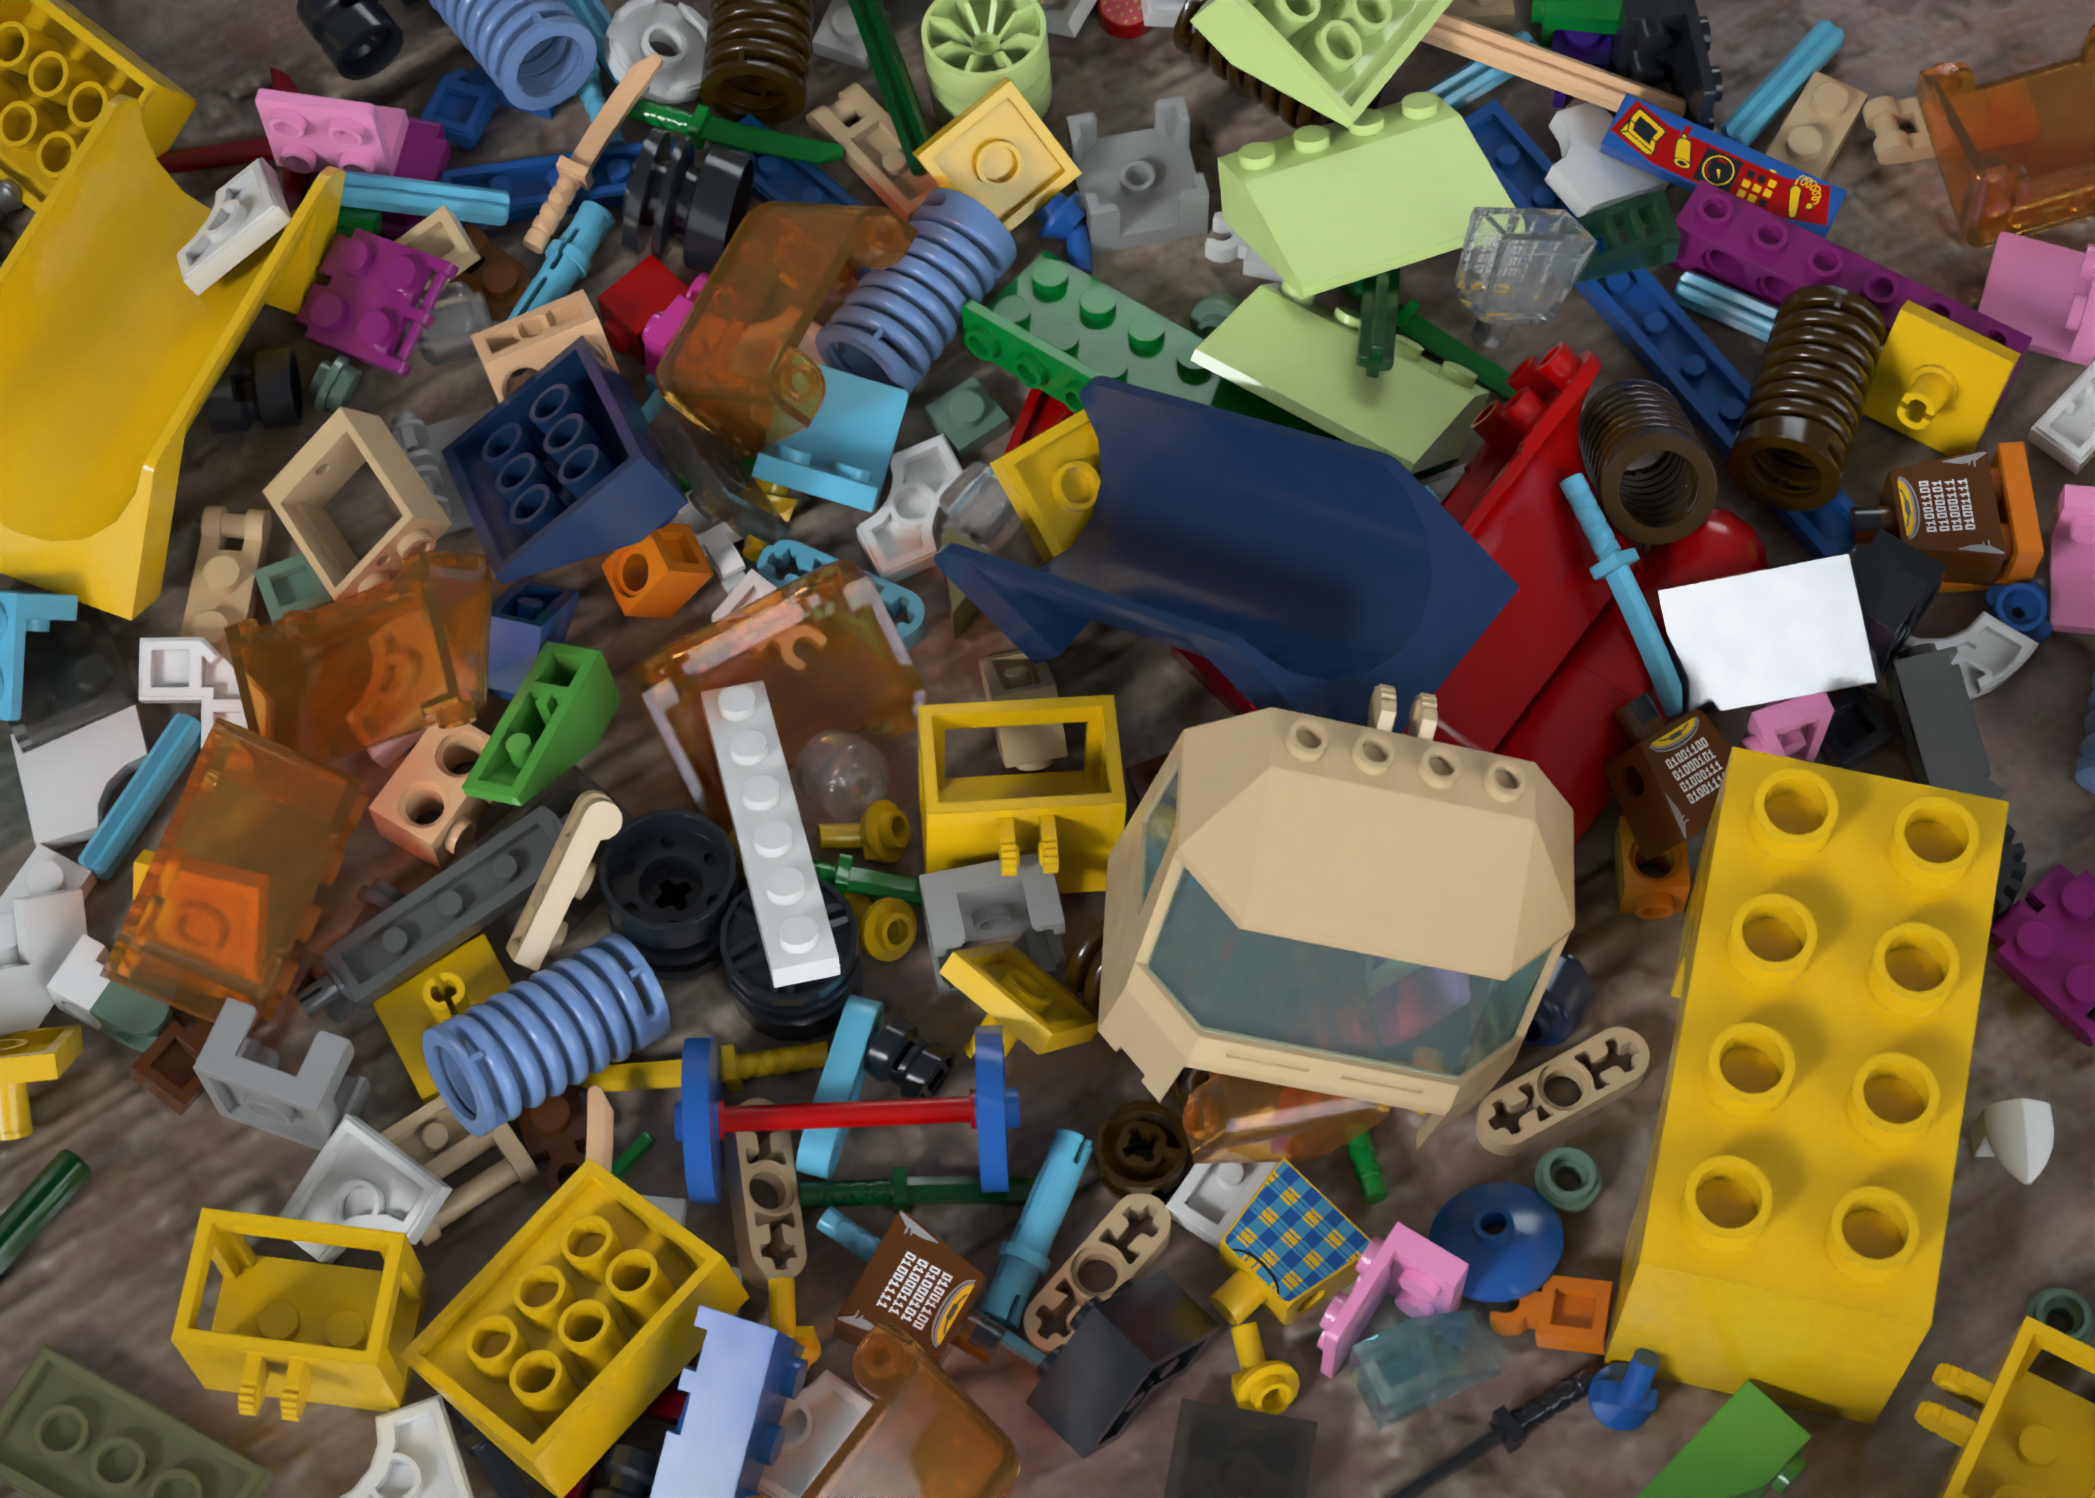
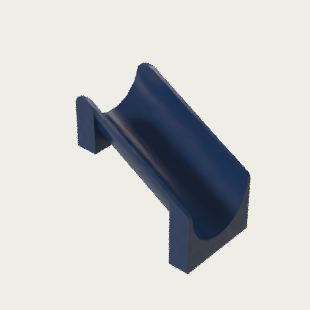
(1256, 547)

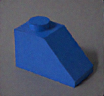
(520, 626)

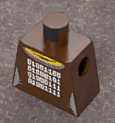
(1943, 511)
(1668, 774)
(922, 1290)

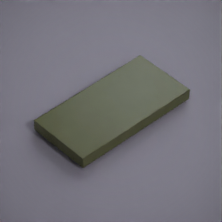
(92, 1438)

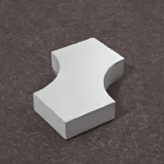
(902, 532)

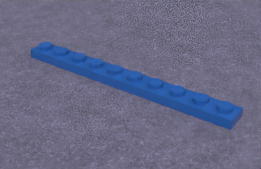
(1654, 328)

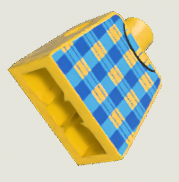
(1286, 1251)

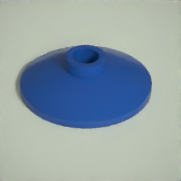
(1505, 1263)

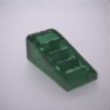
(1643, 251)

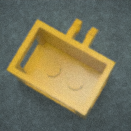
(1060, 815)
(301, 1324)
(2024, 1430)

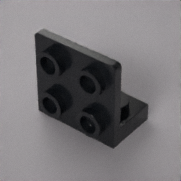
(1669, 44)

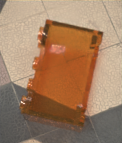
(236, 876)

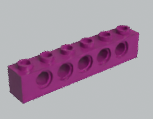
(1774, 257)

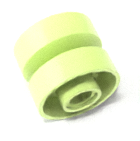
(980, 43)

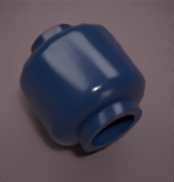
(1562, 1004)

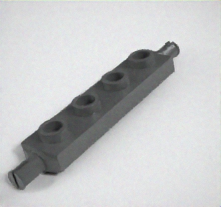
(436, 915)

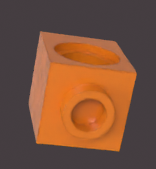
(658, 572)
(1645, 895)

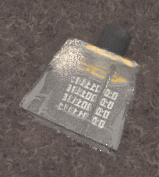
(1518, 268)

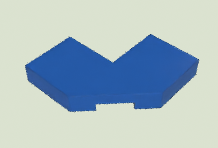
(466, 104)

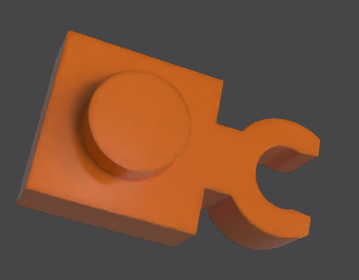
(1566, 1315)

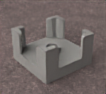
(1139, 182)
(981, 905)
(249, 1088)

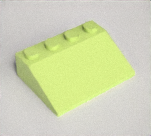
(1320, 50)
(1359, 197)
(1307, 365)

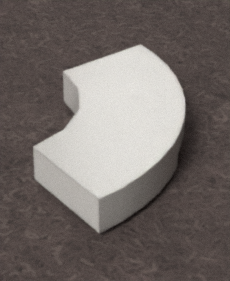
(1986, 654)

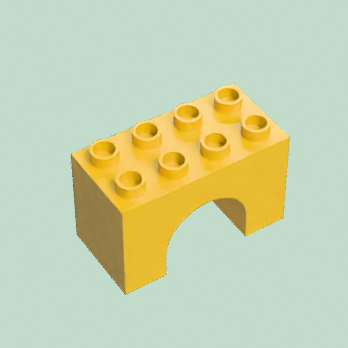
(1812, 1086)

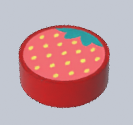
(1122, 18)

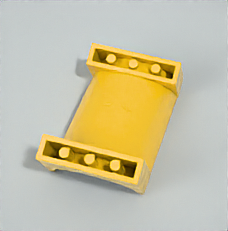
(118, 357)

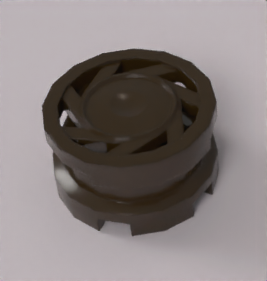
(1141, 1150)

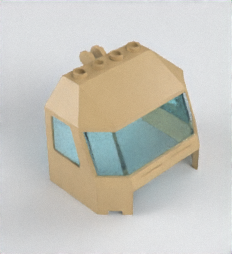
(1336, 910)

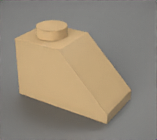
(1018, 678)

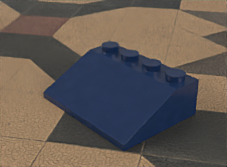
(563, 469)

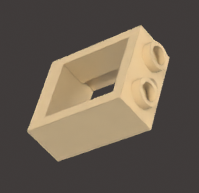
(320, 472)

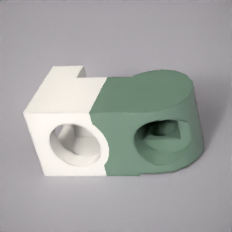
(105, 1004)

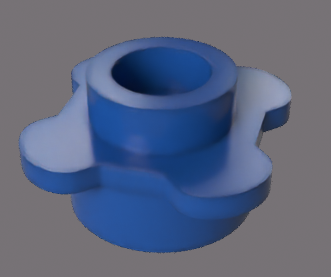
(2029, 598)

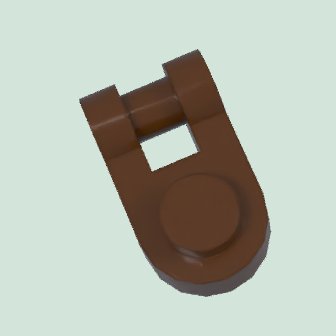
(499, 276)

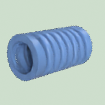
(526, 46)
(919, 293)
(545, 1034)

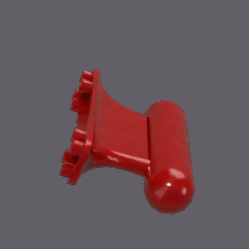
(1560, 649)

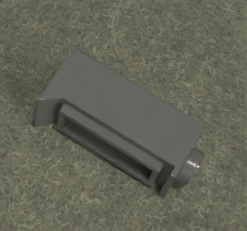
(1938, 722)

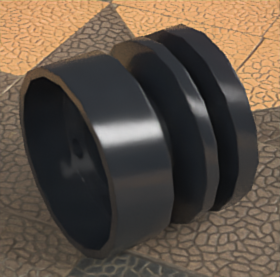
(685, 201)
(669, 889)
(798, 1009)

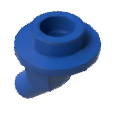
(1063, 221)
(1624, 1393)

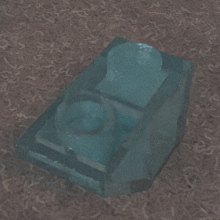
(1420, 1364)

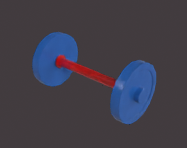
(704, 1119)

